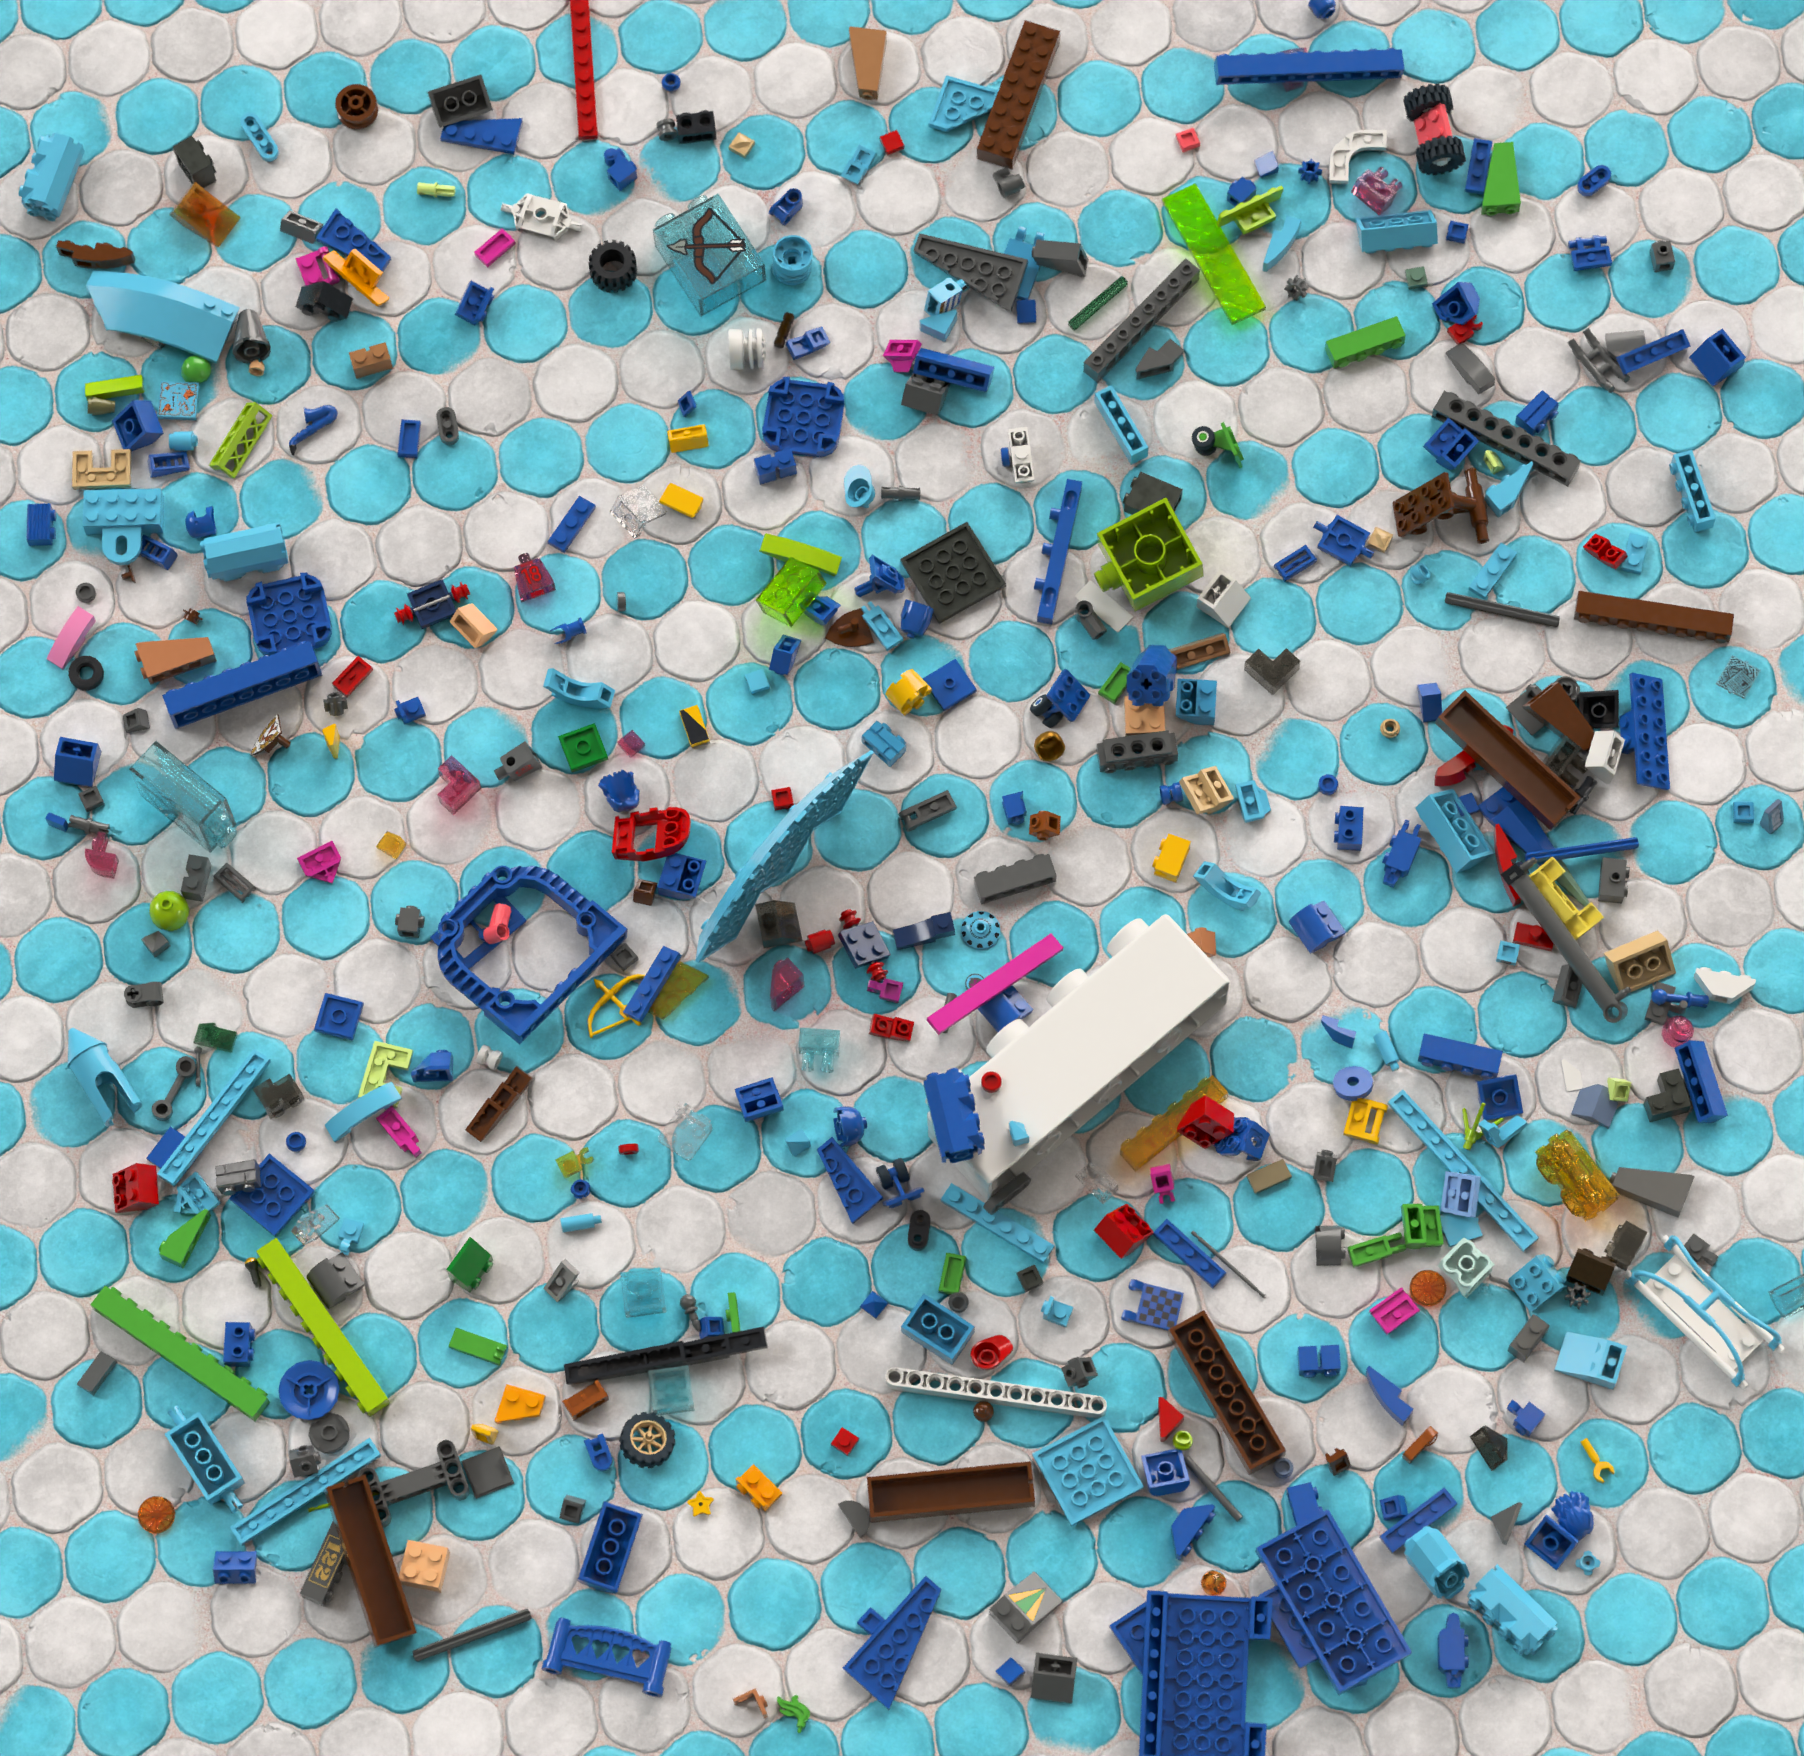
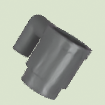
(1008, 185)

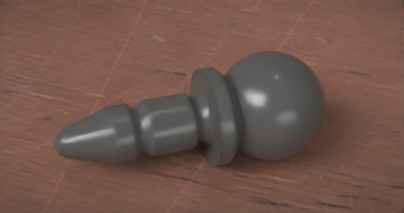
(688, 1303)

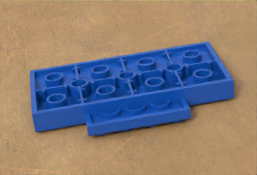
(1329, 1604)

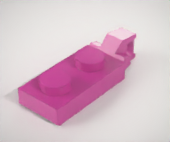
(399, 1131)

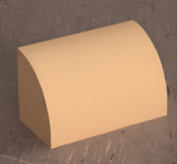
(473, 625)

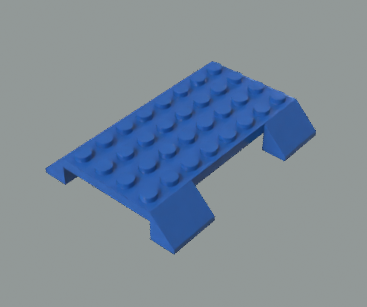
(1199, 1674)

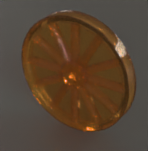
(1427, 1288)
(156, 1514)

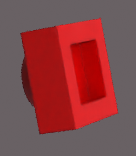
(844, 1441)

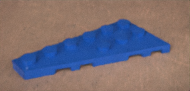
(888, 1652)

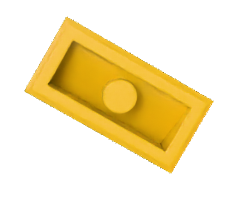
(688, 438)
(681, 500)
(332, 739)

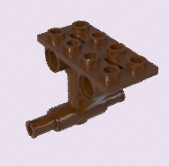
(1437, 501)

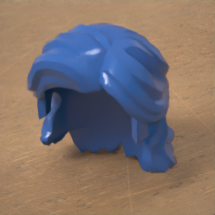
(620, 791)
(1574, 1514)

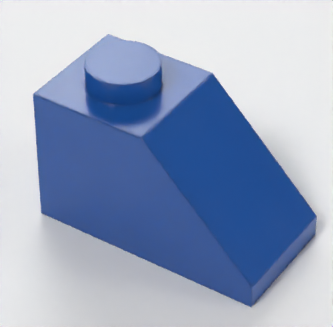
(784, 655)

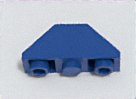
(1189, 1527)

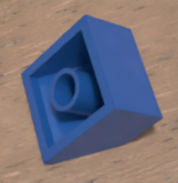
(137, 425)

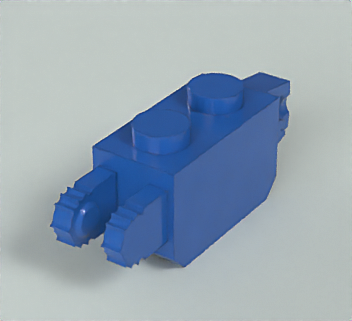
(1451, 1651)

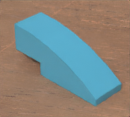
(1281, 242)

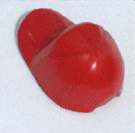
(991, 1352)

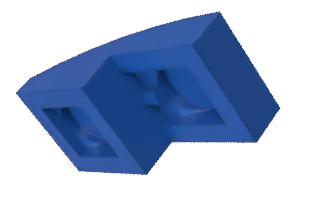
(808, 343)

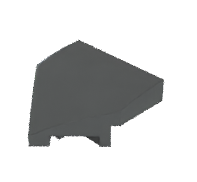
(1623, 342)

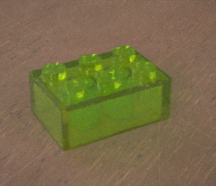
(791, 591)

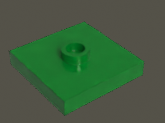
(583, 747)

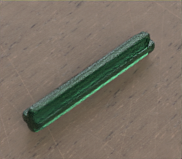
(1097, 303)

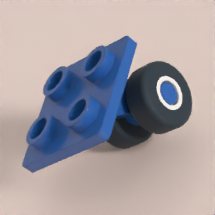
(1063, 699)
(897, 1172)

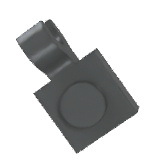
(1699, 1250)

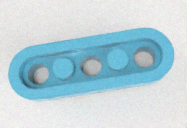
(256, 131)

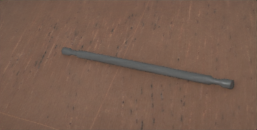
(1228, 1264)

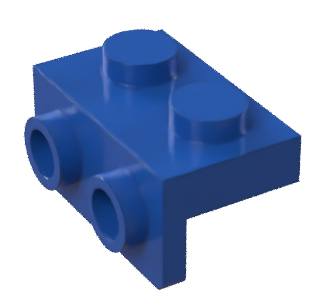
(474, 303)
(235, 1567)

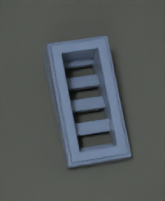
(1772, 817)

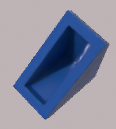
(1430, 701)

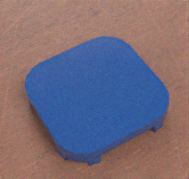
(803, 417)
(289, 613)

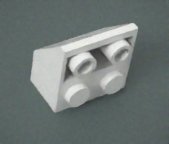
(1223, 599)
(1604, 754)

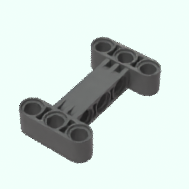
(418, 1481)

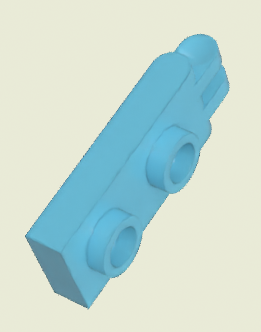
(881, 626)

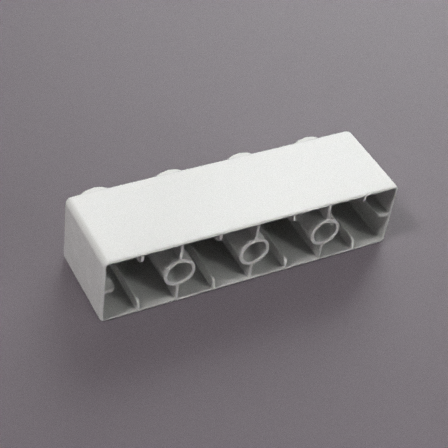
(1089, 1046)

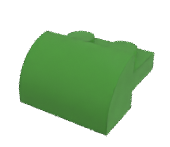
(1421, 1226)

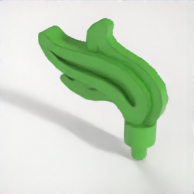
(796, 1710)

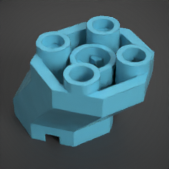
(1436, 1562)

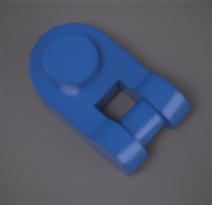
(602, 1458)

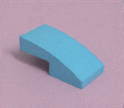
(858, 165)

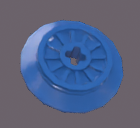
(310, 1375)

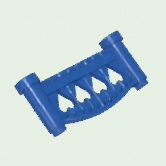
(649, 1673)

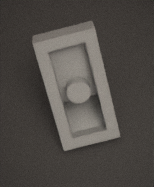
(562, 1280)

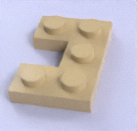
(87, 477)

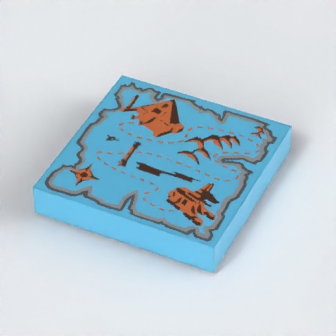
(178, 400)

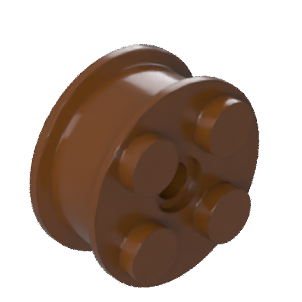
(356, 106)

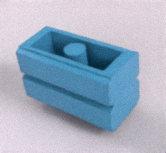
(884, 743)

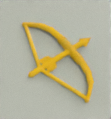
(609, 994)

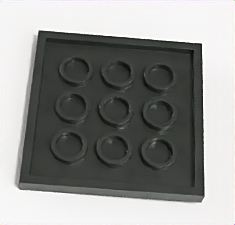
(953, 572)

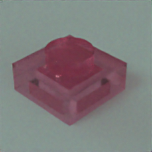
(631, 743)

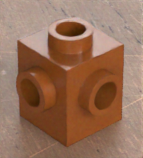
(1044, 825)

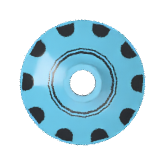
(984, 938)

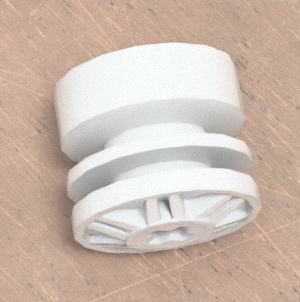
(746, 349)

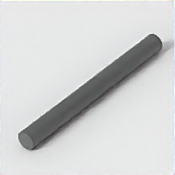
(1212, 1488)

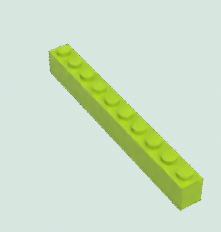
(323, 1327)

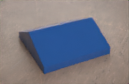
(1500, 1097)

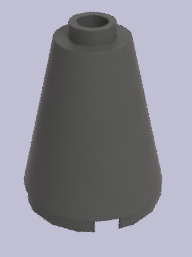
(250, 338)

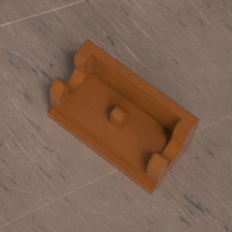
(585, 1400)

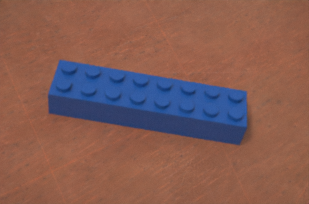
(242, 684)

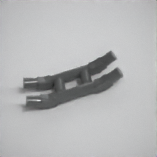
(1597, 350)

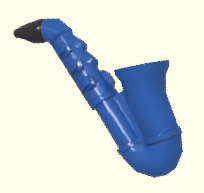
(320, 417)

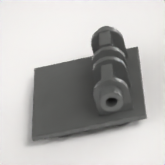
(1529, 722)

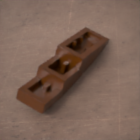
(499, 1104)

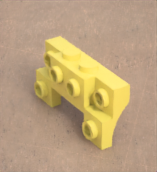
(1576, 921)

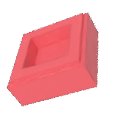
(1187, 140)

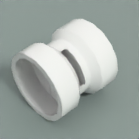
(489, 1057)

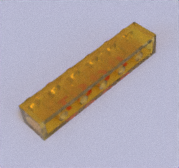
(1162, 1131)

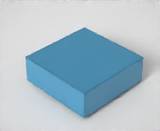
(1743, 812)

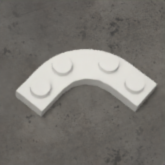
(1349, 146)

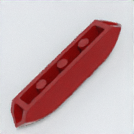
(1453, 770)

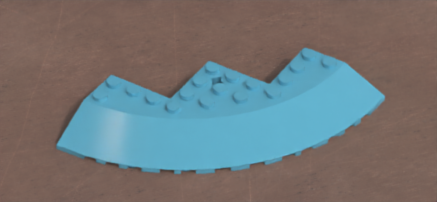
(778, 855)

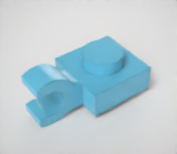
(349, 1233)

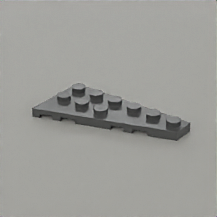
(983, 270)

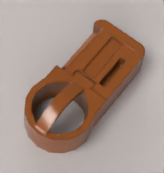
(1421, 1443)

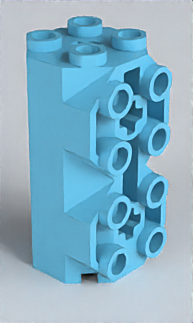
(52, 175)
(244, 551)
(1513, 1611)

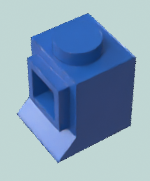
(1014, 808)

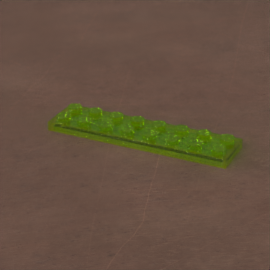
(1213, 254)

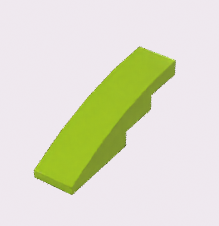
(784, 548)

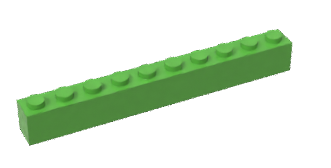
(180, 1353)

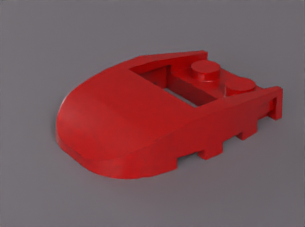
(671, 833)

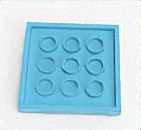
(1087, 1471)

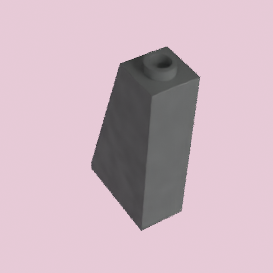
(1653, 1188)

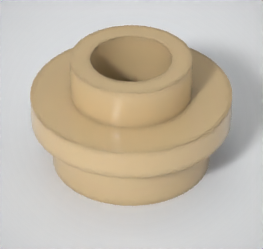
(1390, 723)

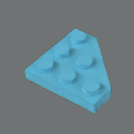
(960, 103)

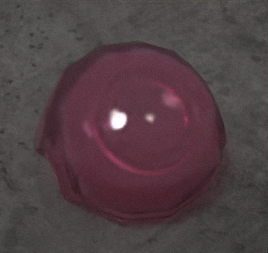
(1677, 1031)

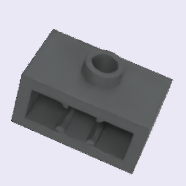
(1612, 880)

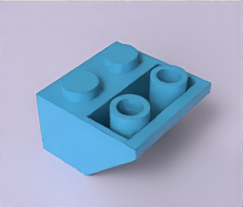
(1196, 701)

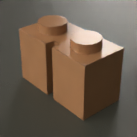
(371, 361)

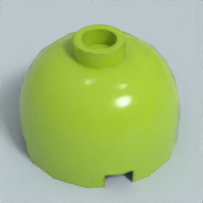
(169, 910)

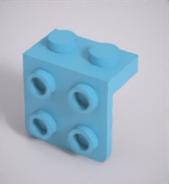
(1537, 1281)

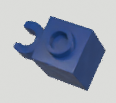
(1527, 1417)

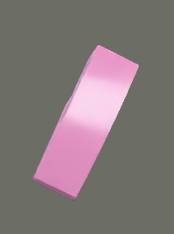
(71, 637)

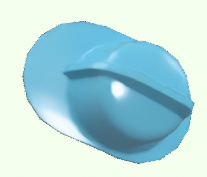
(858, 487)

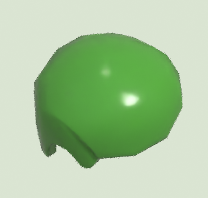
(195, 369)

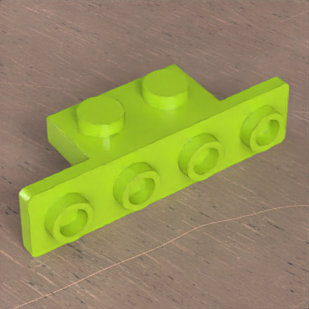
(1253, 213)

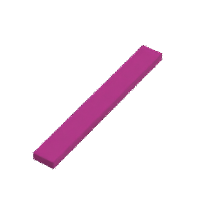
(994, 984)

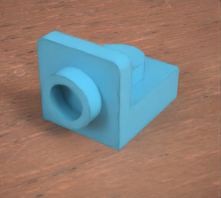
(1056, 1312)

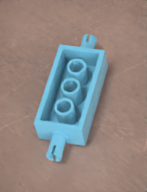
(205, 1458)

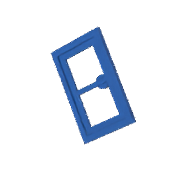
(481, 951)

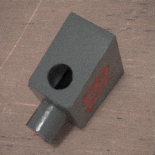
(518, 763)

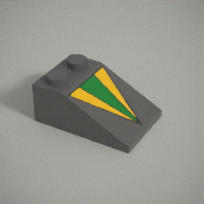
(1025, 1606)

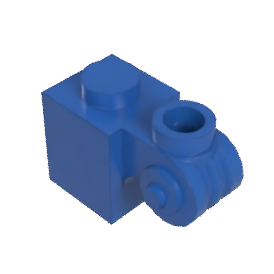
(621, 170)

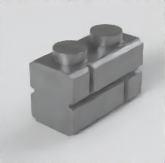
(238, 1177)

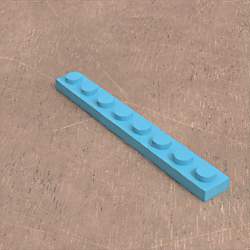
(214, 1117)
(305, 1491)

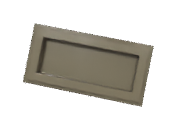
(1269, 1176)

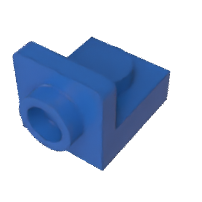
(409, 710)

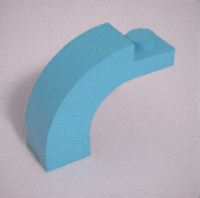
(578, 693)
(1225, 888)

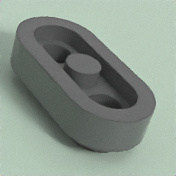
(447, 427)

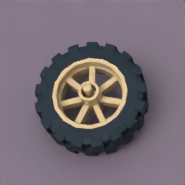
(651, 1421)

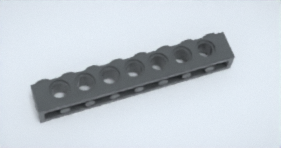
(1141, 320)
(1510, 447)

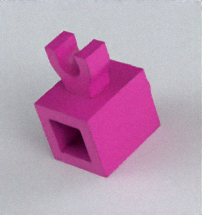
(1162, 1181)

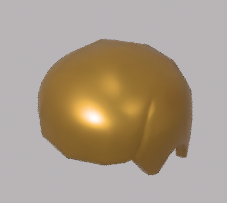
(1049, 746)

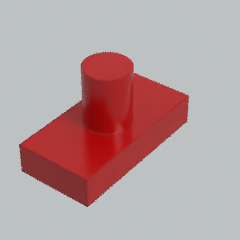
(1532, 936)

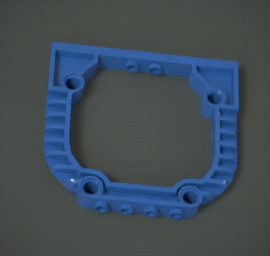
(524, 1016)

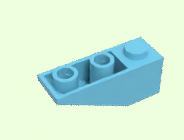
(1505, 494)

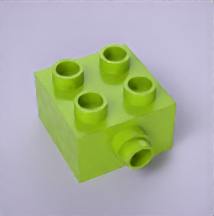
(1147, 556)

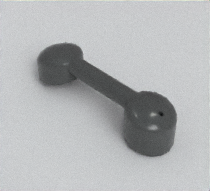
(162, 1108)

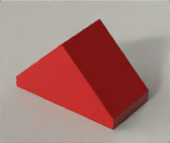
(1169, 1418)

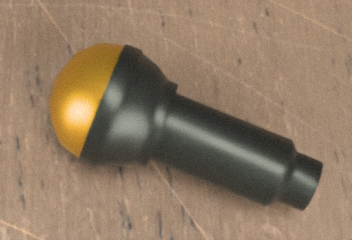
(252, 1265)

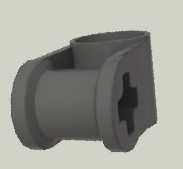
(146, 994)

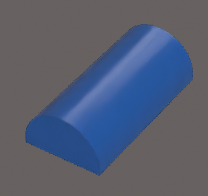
(609, 1548)

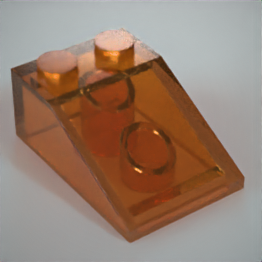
(204, 215)

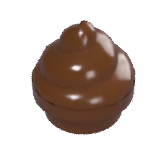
(983, 1411)

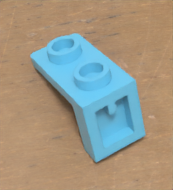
(1500, 1136)

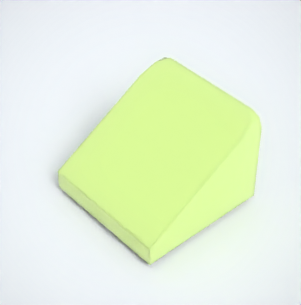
(1493, 462)
(1618, 1089)

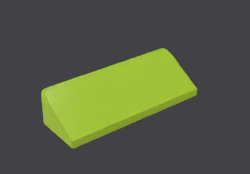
(115, 387)

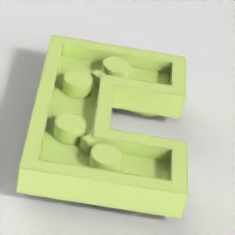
(380, 1059)

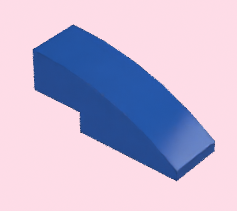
(1388, 1396)

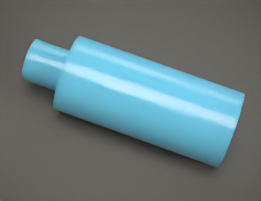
(1387, 1050)
(579, 1222)

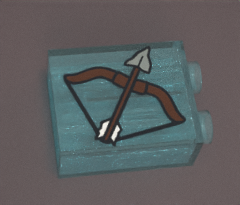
(708, 253)
(184, 797)

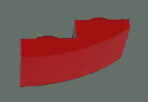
(1605, 552)
(891, 1028)

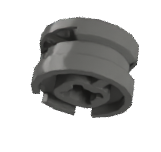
(1570, 686)

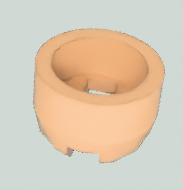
(256, 368)

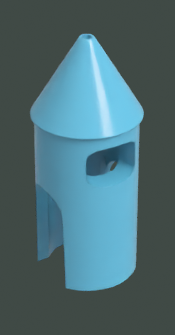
(94, 1067)

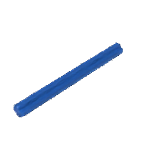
(1584, 850)

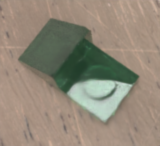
(214, 1037)

